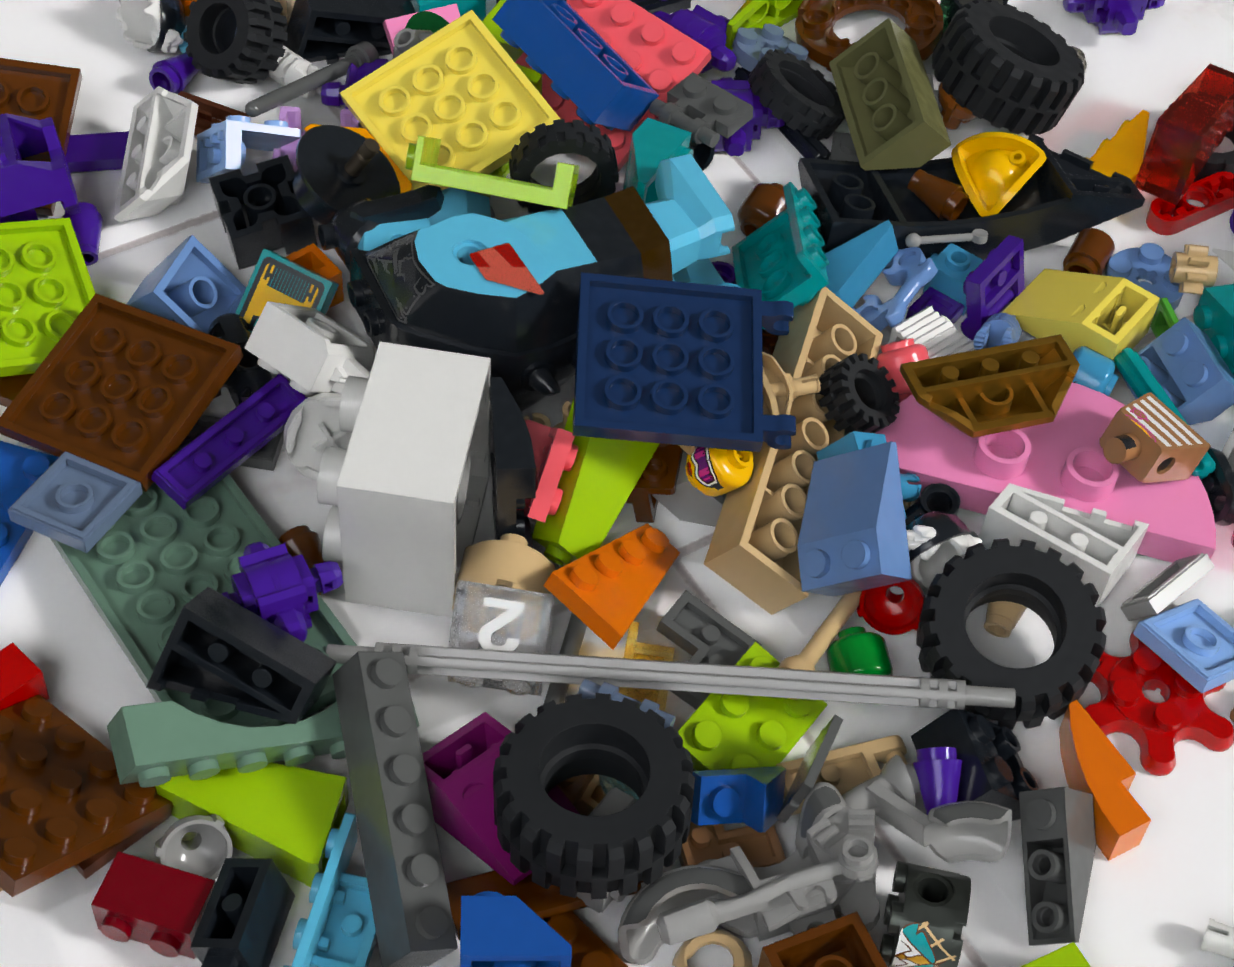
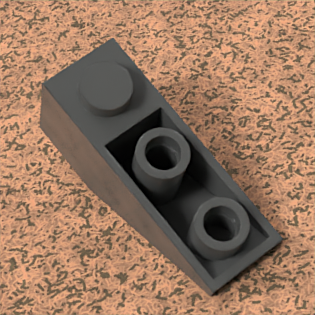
(1056, 861)

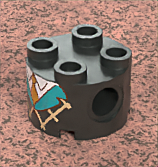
(925, 917)

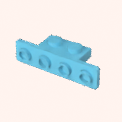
(341, 918)

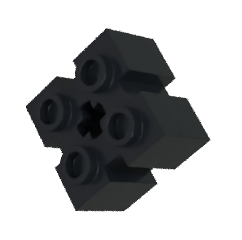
(262, 211)

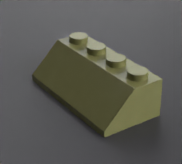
(889, 101)

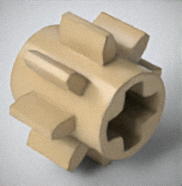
(1193, 269)

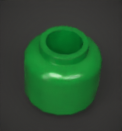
(859, 653)

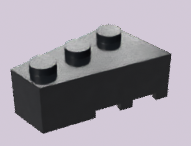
(330, 27)
(240, 660)

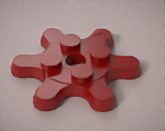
(1154, 724)

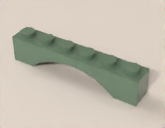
(170, 741)

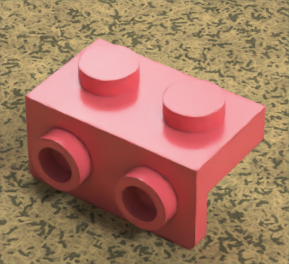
(552, 455)

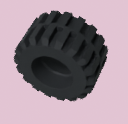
(240, 56)

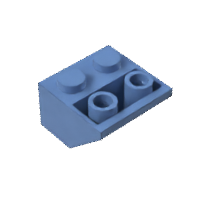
(1190, 372)

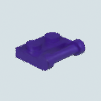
(993, 284)

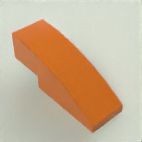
(1099, 769)

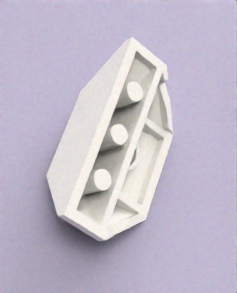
(156, 155)

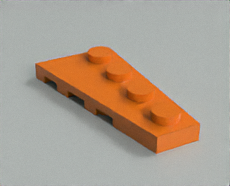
(614, 581)

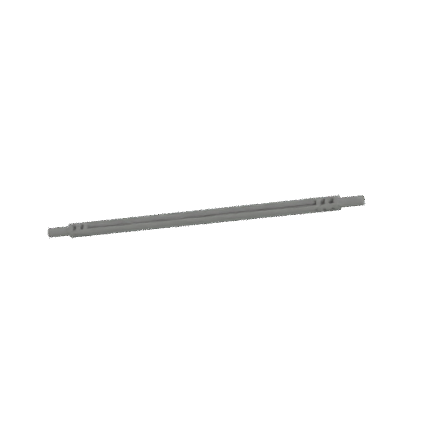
(688, 676)

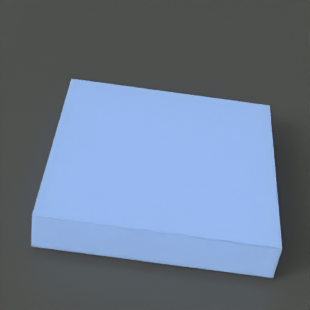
(1192, 643)

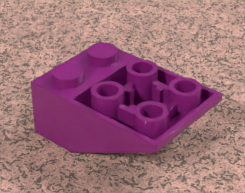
(463, 792)

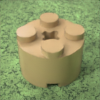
(505, 564)

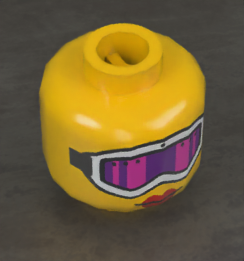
(718, 470)

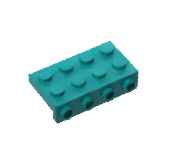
(784, 253)

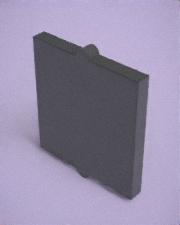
(810, 768)

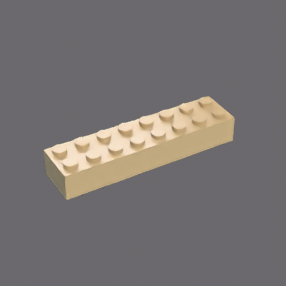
(763, 520)

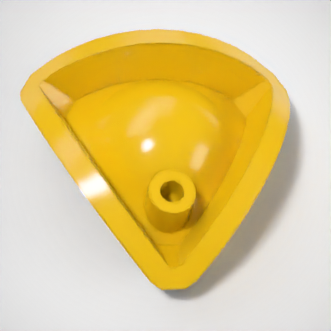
(995, 168)

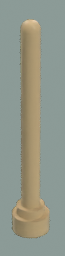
(824, 635)

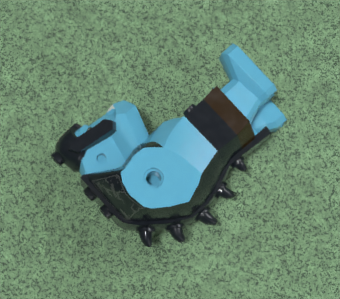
(426, 292)

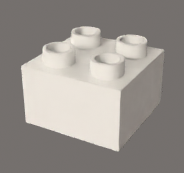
(409, 477)

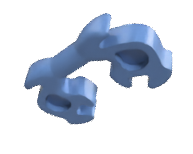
(911, 272)

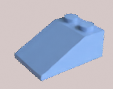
(854, 524)

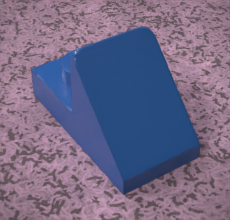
(739, 796)

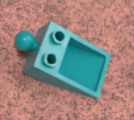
(648, 146)

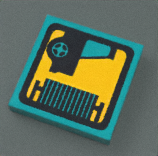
(286, 283)

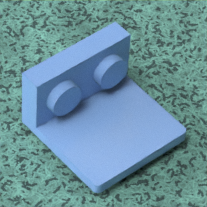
(225, 143)

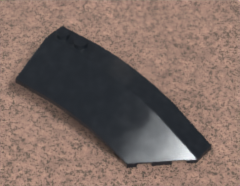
(1049, 207)

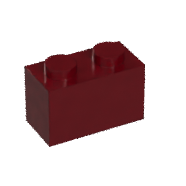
(151, 904)

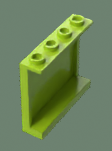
(423, 160)

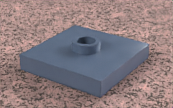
(75, 502)

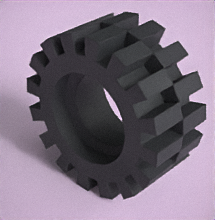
(858, 395)

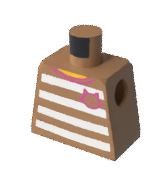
(1152, 442)

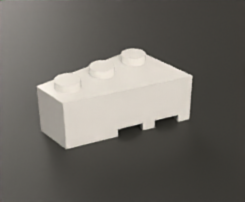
(1091, 541)

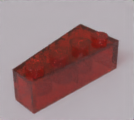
(1188, 135)

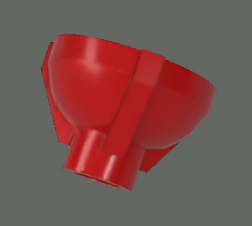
(892, 612)

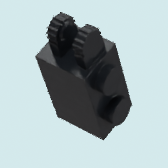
(243, 915)

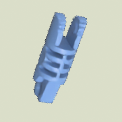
(997, 331)

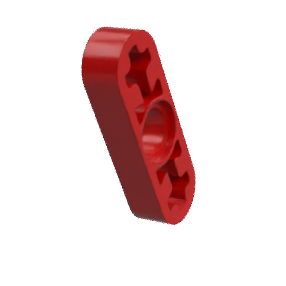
(1186, 215)

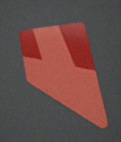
(505, 267)

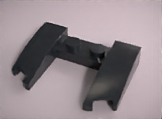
(511, 464)

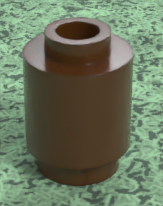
(1089, 252)

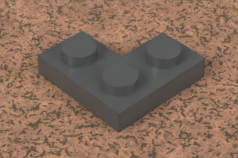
(704, 636)

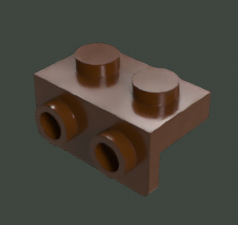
(658, 478)

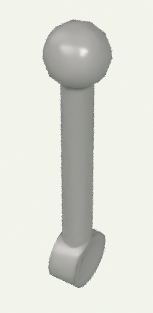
(977, 236)

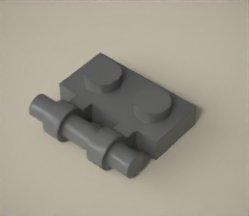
(703, 110)

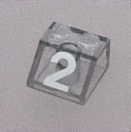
(501, 620)

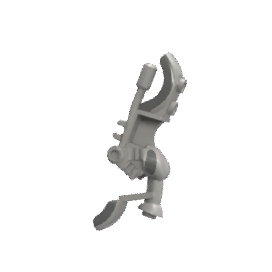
(827, 870)

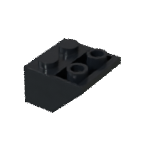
(989, 756)

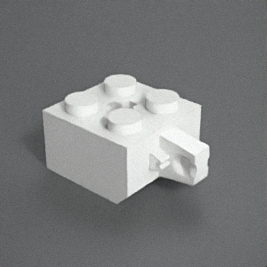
(308, 348)

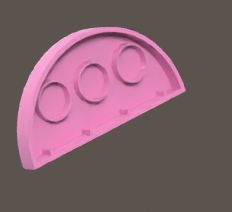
(1059, 461)

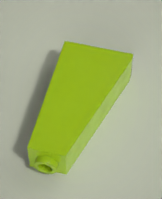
(591, 495)
(269, 812)

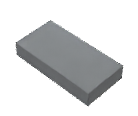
(1167, 586)

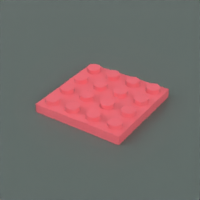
(647, 44)

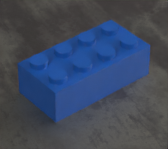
(576, 62)

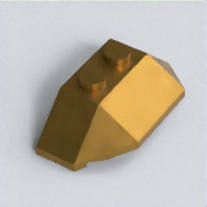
(996, 385)

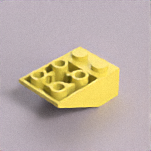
(1085, 310)

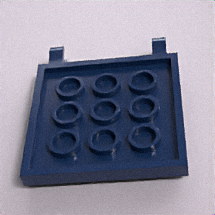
(675, 363)

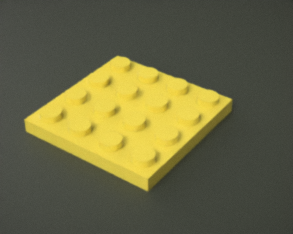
(454, 90)

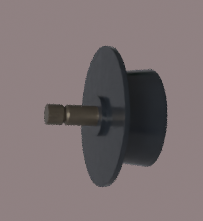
(339, 169)

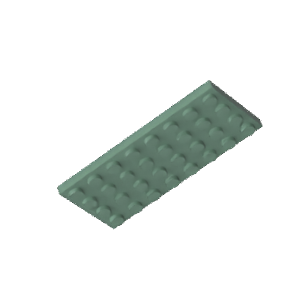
(166, 557)

